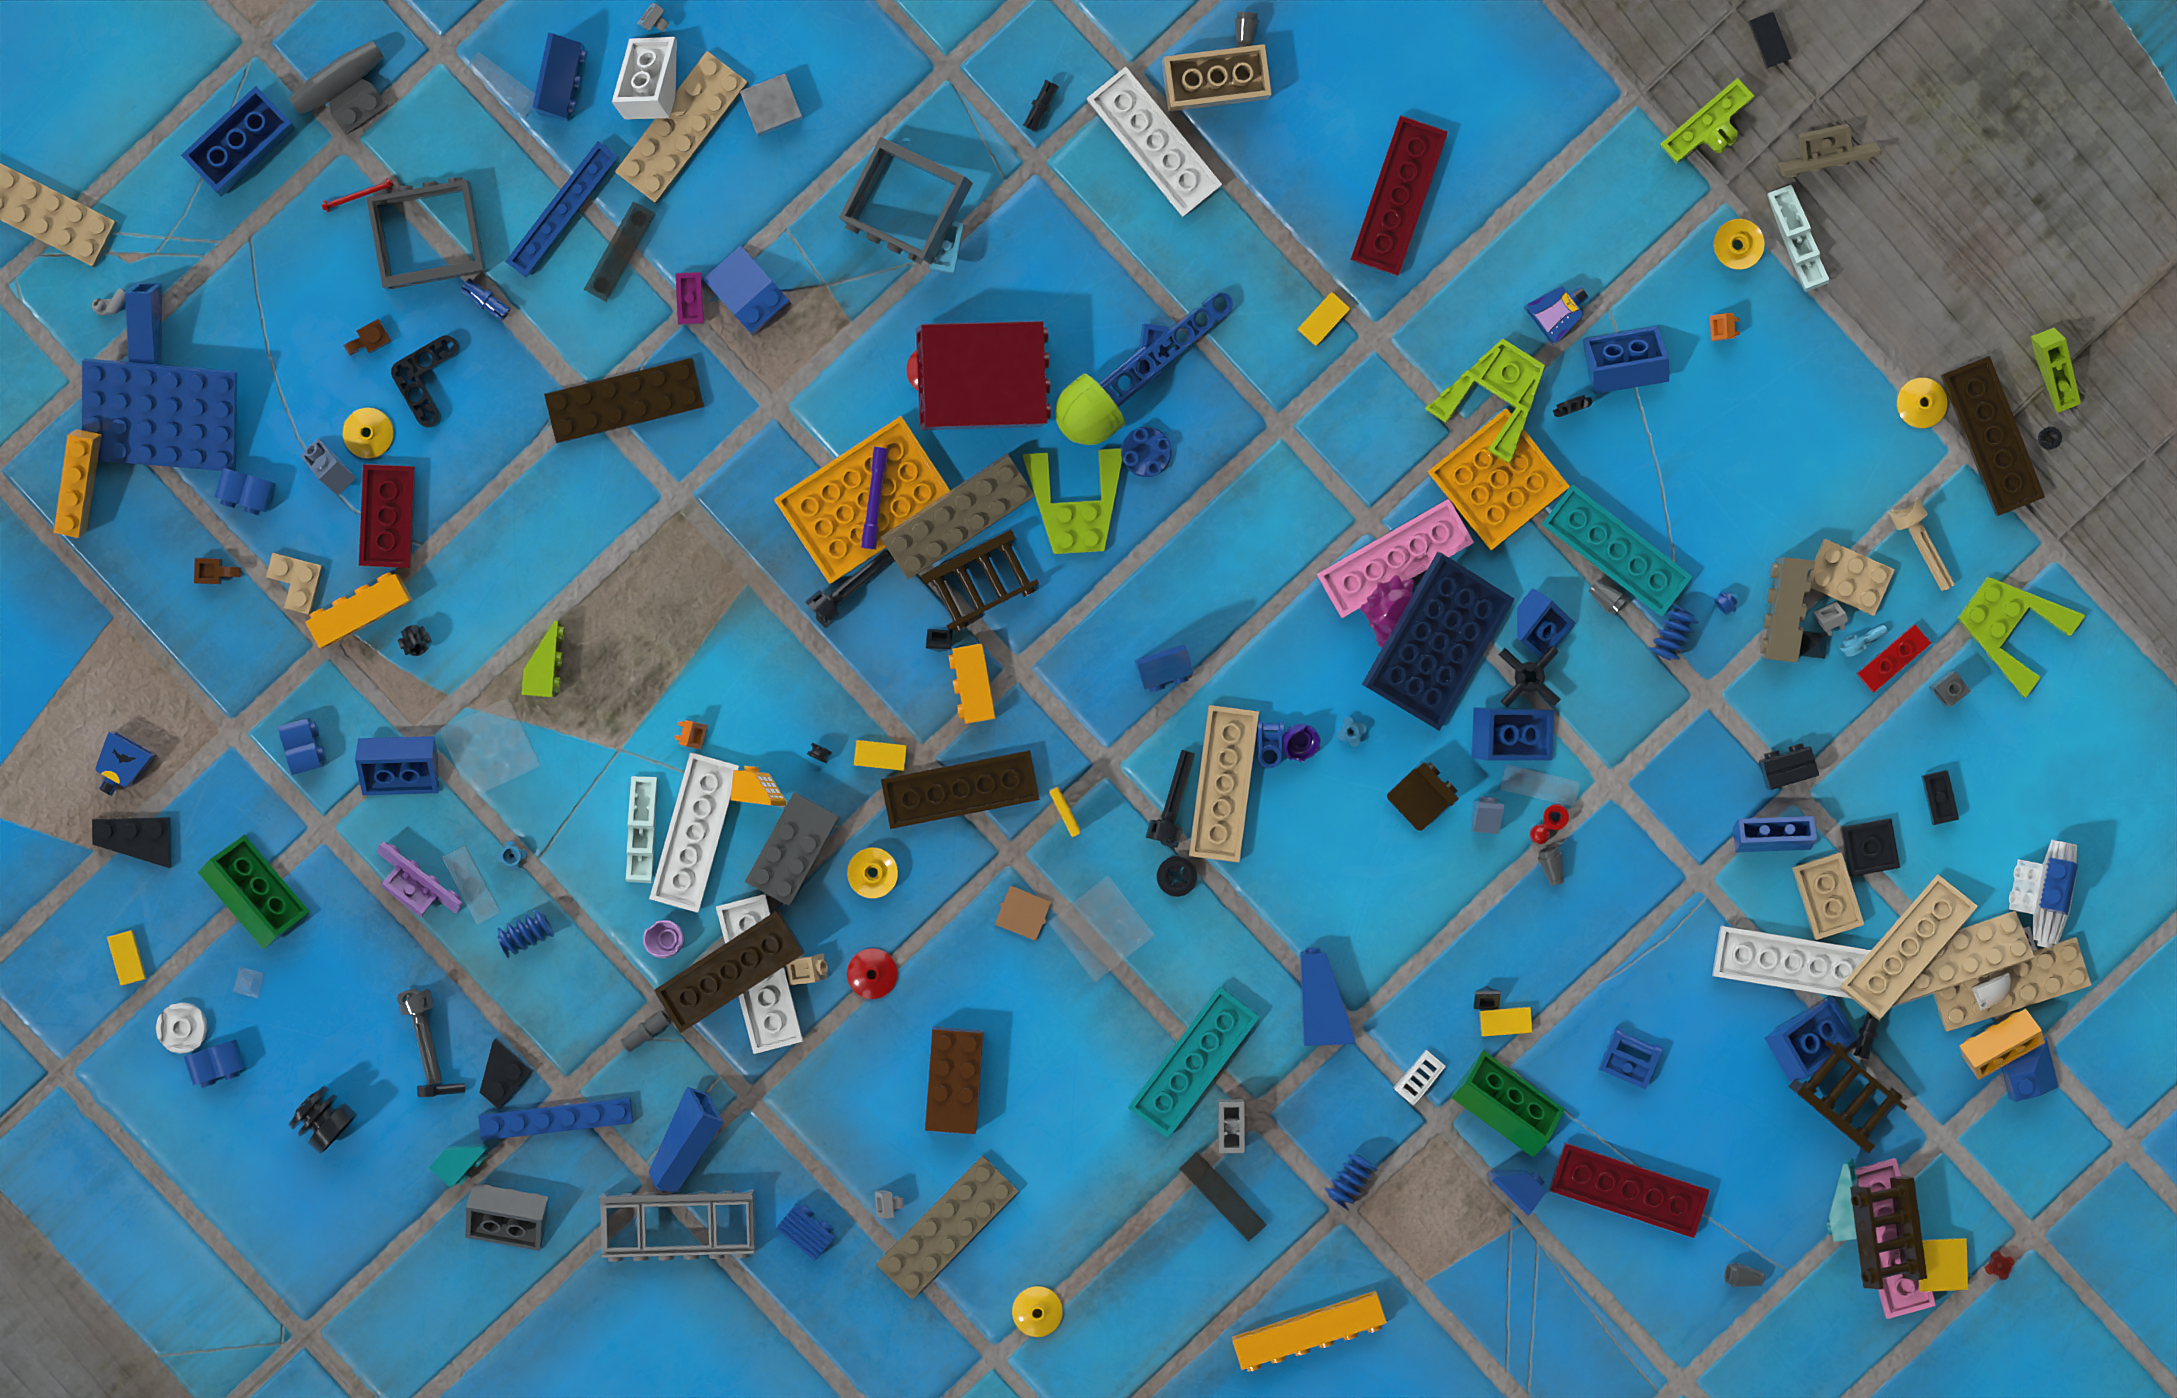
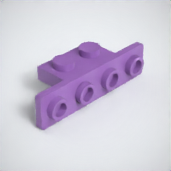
(412, 885)

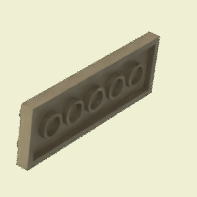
(957, 516)
(947, 1227)

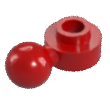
(1540, 833)

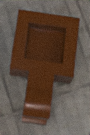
(372, 337)
(211, 571)

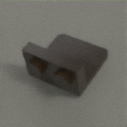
(1422, 795)

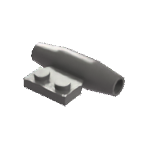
(343, 86)

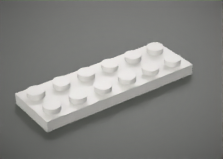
(1154, 141)
(694, 832)
(1785, 961)
(768, 1005)

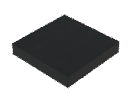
(1870, 847)

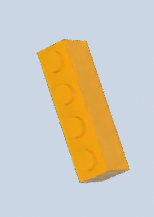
(77, 483)
(359, 610)

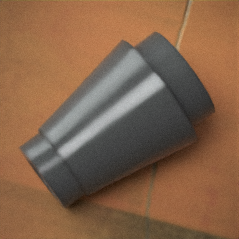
(1245, 28)
(1607, 597)
(1552, 864)
(1742, 1276)

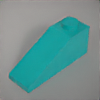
(1841, 1217)

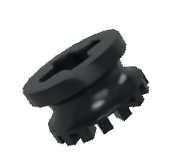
(2054, 431)
(819, 753)

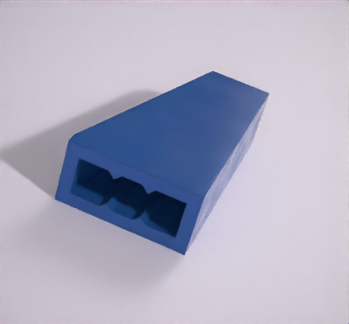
(144, 322)
(1322, 1006)
(685, 1140)

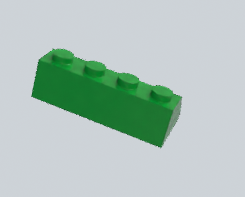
(253, 891)
(1508, 1104)

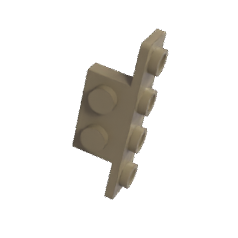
(1825, 149)

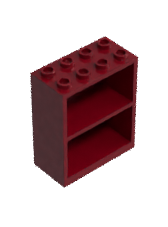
(982, 375)

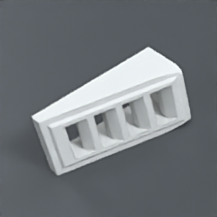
(1399, 1087)

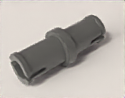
(645, 1031)

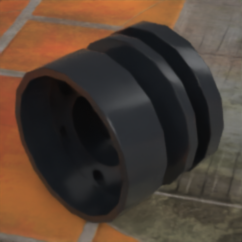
(322, 1119)

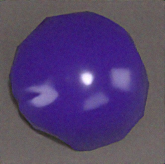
(1300, 742)

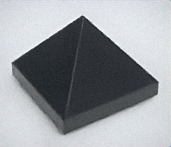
(939, 640)
(1813, 644)
(1487, 998)

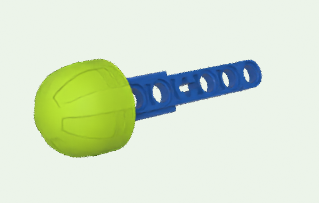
(1090, 410)

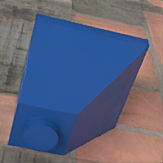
(1541, 623)
(2030, 1074)
(1520, 1187)

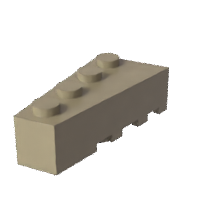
(1786, 609)

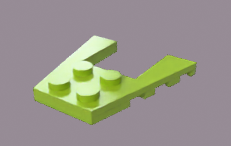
(1508, 375)
(1076, 525)
(1995, 613)

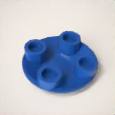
(1146, 451)

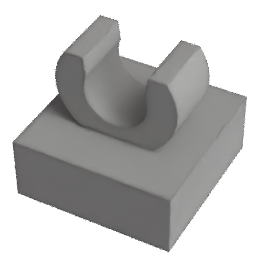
(652, 18)
(1831, 617)
(886, 1203)

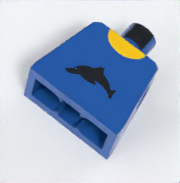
(121, 762)

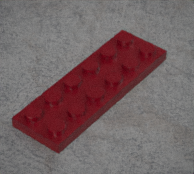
(1398, 195)
(1629, 1190)

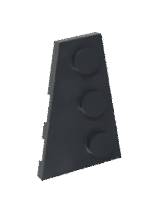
(136, 837)

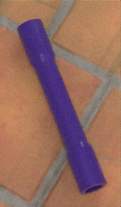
(878, 468)

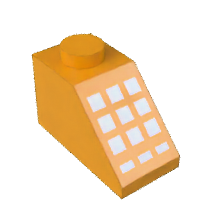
(755, 787)

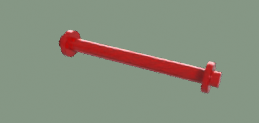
(388, 184)

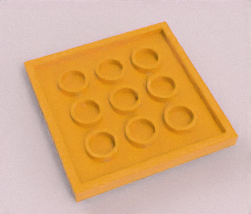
(1492, 493)

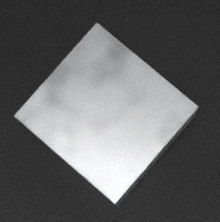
(771, 105)

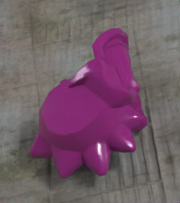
(1386, 606)

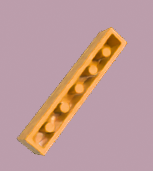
(1309, 1330)

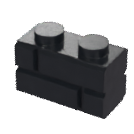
(1788, 767)

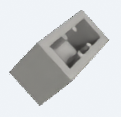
(1231, 1126)

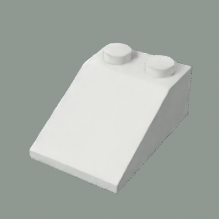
(647, 79)

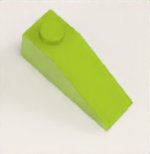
(2056, 368)

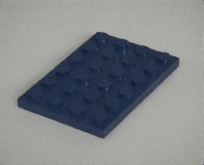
(1438, 641)

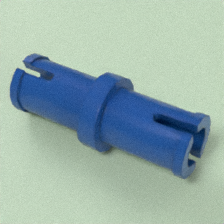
(485, 299)

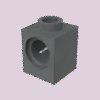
(1950, 689)

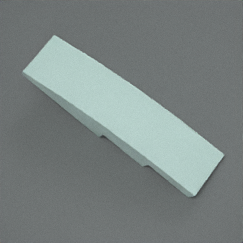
(1798, 238)
(641, 829)

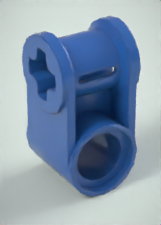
(1270, 741)

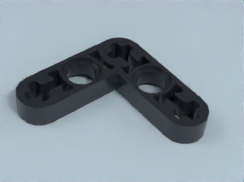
(416, 371)

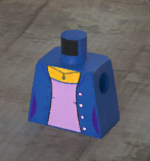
(1557, 312)

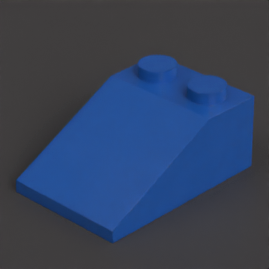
(747, 291)
(1164, 667)
(1512, 734)
(1801, 1040)

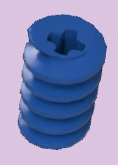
(1674, 634)
(524, 932)
(1350, 1180)

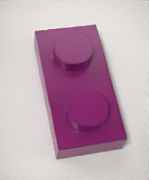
(689, 298)

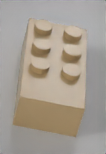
(1216, 77)

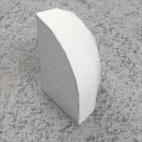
(1992, 991)

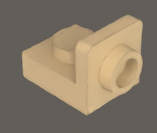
(807, 970)

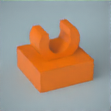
(1723, 326)
(692, 734)

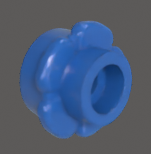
(1726, 602)

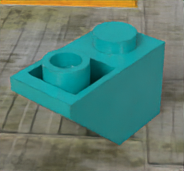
(456, 1161)

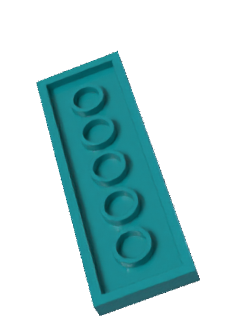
(1616, 550)
(1193, 1062)

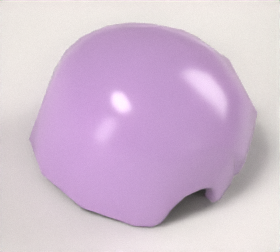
(663, 939)

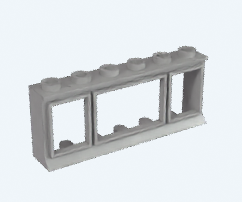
(668, 1252)

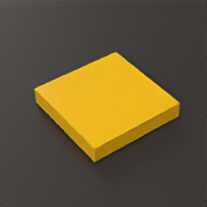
(1065, 811)
(1945, 1265)

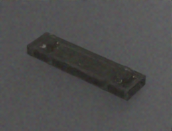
(619, 251)
(1222, 1196)

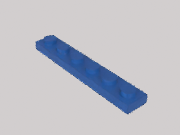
(562, 209)
(555, 1118)

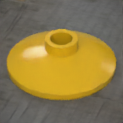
(1750, 238)
(1909, 403)
(379, 439)
(872, 886)
(1037, 1298)

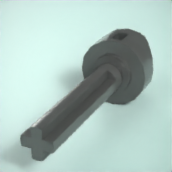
(417, 1005)

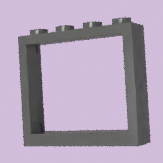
(867, 182)
(406, 194)

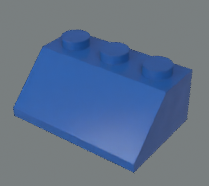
(559, 77)
(1626, 360)
(397, 765)

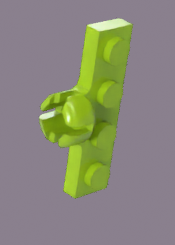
(1710, 124)

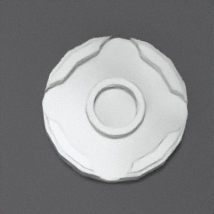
(181, 1027)

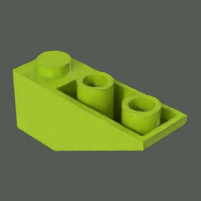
(541, 670)

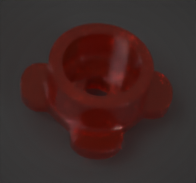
(2002, 1272)

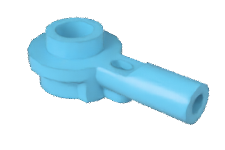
(1854, 645)

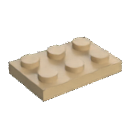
(1849, 577)
(1828, 895)

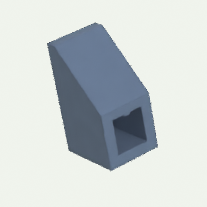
(328, 467)
(1487, 815)

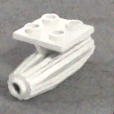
(2028, 889)

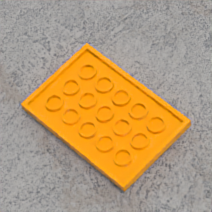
(833, 502)

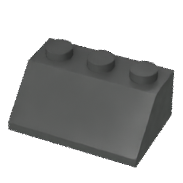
(506, 1216)

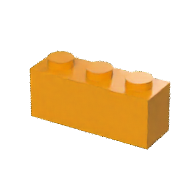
(972, 683)
(2002, 1043)

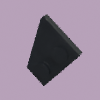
(502, 1074)

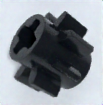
(414, 640)

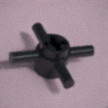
(1519, 677)

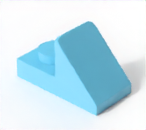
(947, 255)

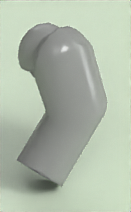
(109, 306)

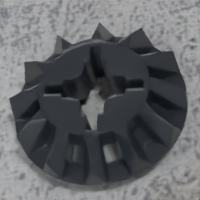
(1572, 405)
(1188, 873)

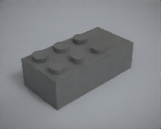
(792, 848)

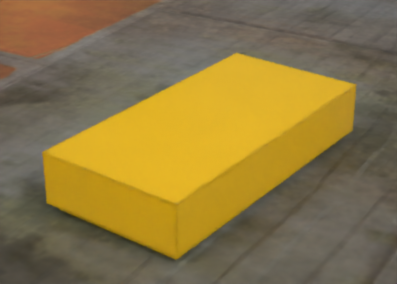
(1323, 319)
(880, 755)
(126, 957)
(1505, 1021)

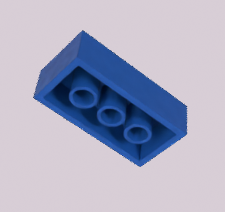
(238, 141)

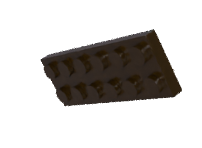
(624, 400)
(1992, 436)
(960, 789)
(729, 971)

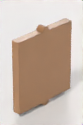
(1023, 913)

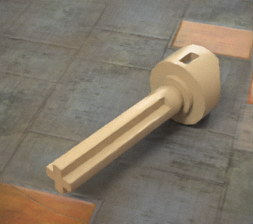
(1911, 519)

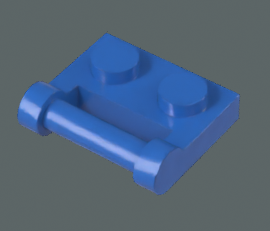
(1627, 1066)

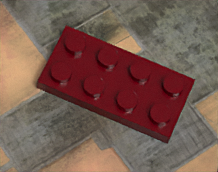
(387, 516)

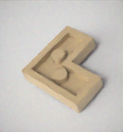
(302, 578)

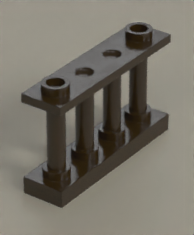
(981, 555)
(1826, 1104)
(1907, 1226)

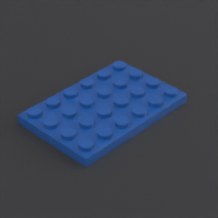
(161, 414)

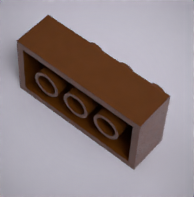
(954, 1080)

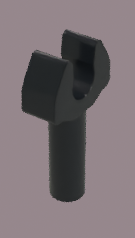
(434, 1090)

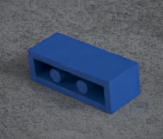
(1774, 834)

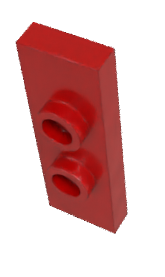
(1893, 658)

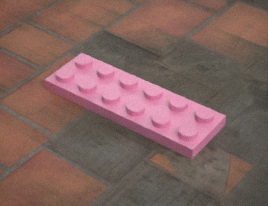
(1400, 553)
(1899, 1294)

